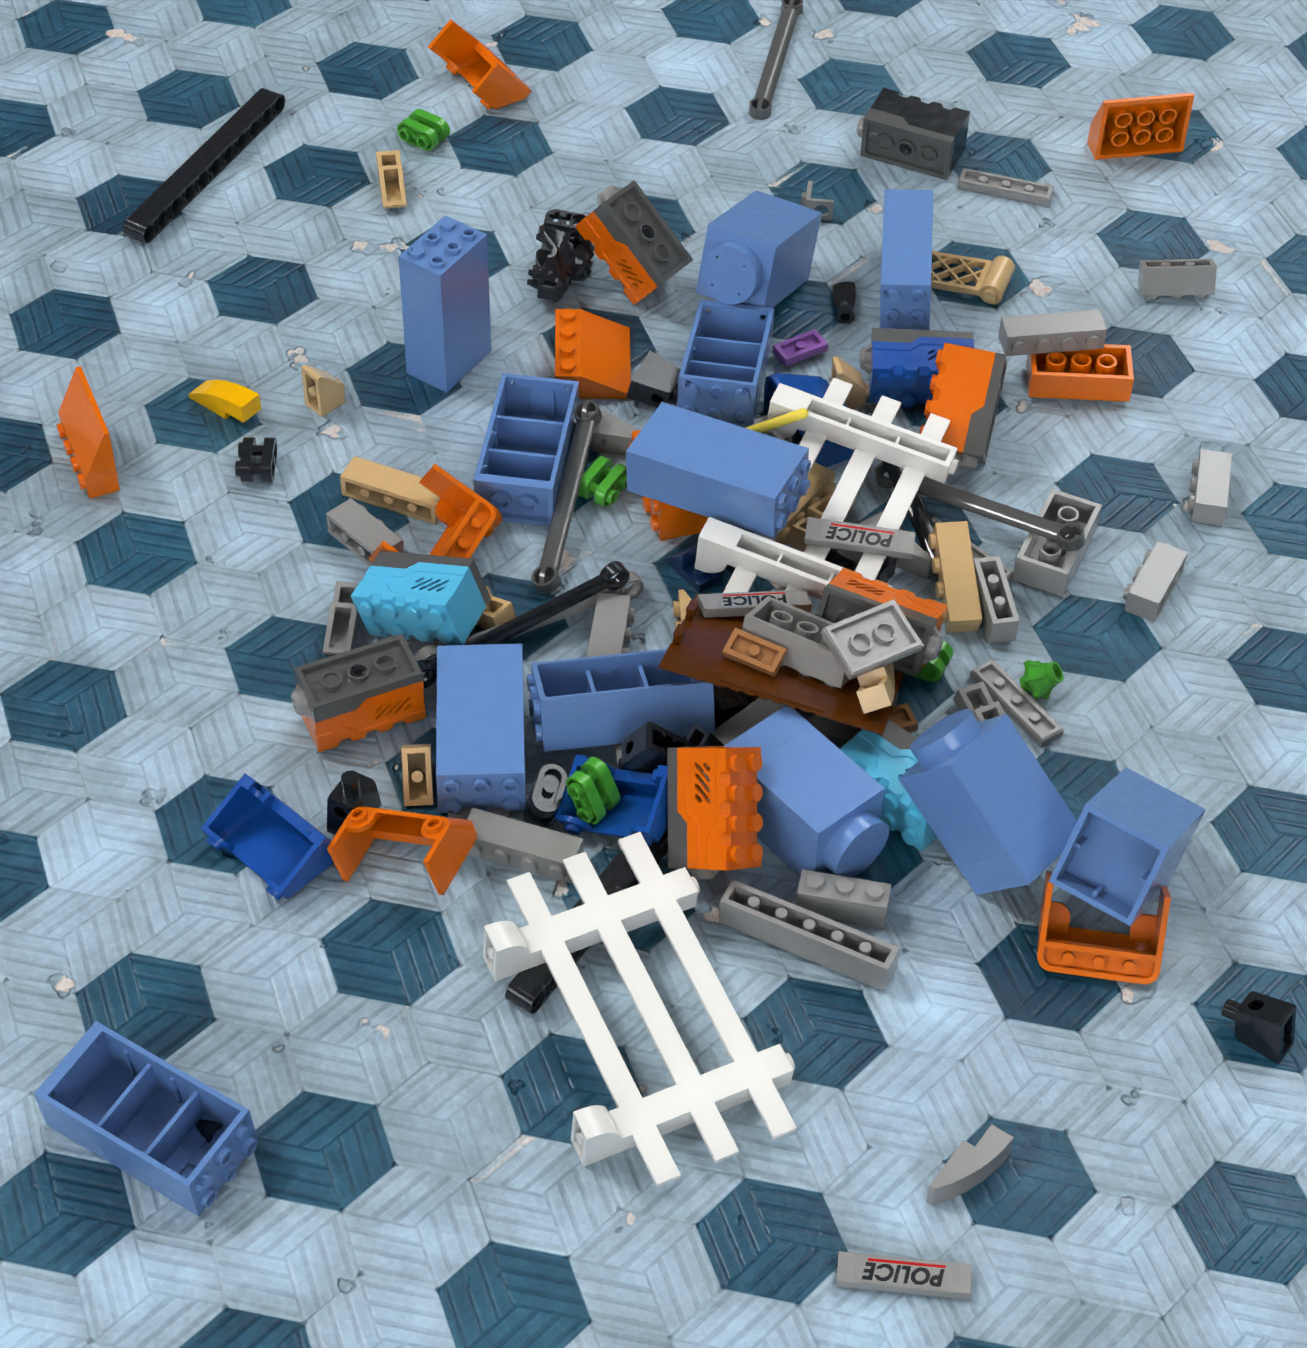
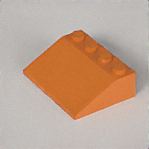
(1140, 126)
(592, 353)
(87, 438)

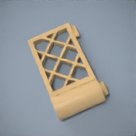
(990, 281)

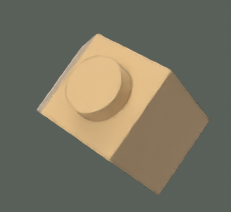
(846, 373)
(321, 390)
(417, 774)

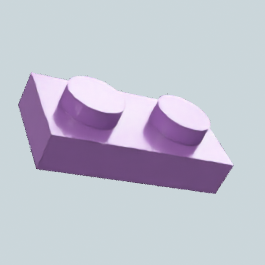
(800, 348)

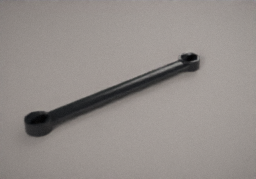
(917, 512)
(541, 613)

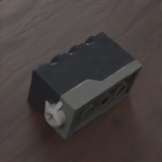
(913, 134)

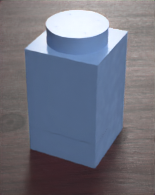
(758, 251)
(815, 799)
(988, 801)
(1126, 845)

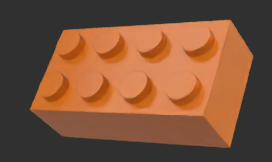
(1082, 374)

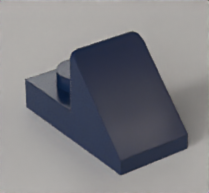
(684, 564)

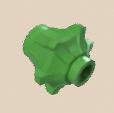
(1041, 678)

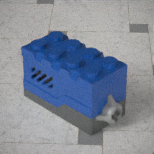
(904, 360)

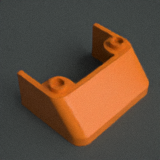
(479, 66)
(459, 508)
(448, 836)
(1100, 953)

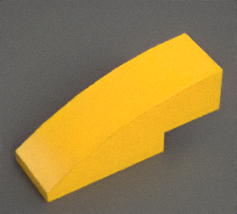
(227, 399)

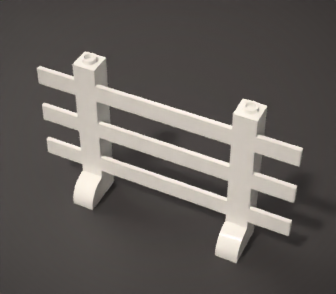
(871, 439)
(694, 1096)

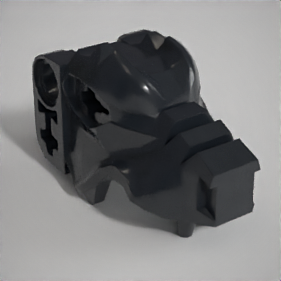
(562, 256)

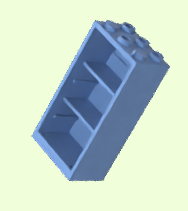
(906, 259)
(445, 303)
(726, 361)
(527, 447)
(718, 469)
(611, 697)
(480, 728)
(145, 1117)

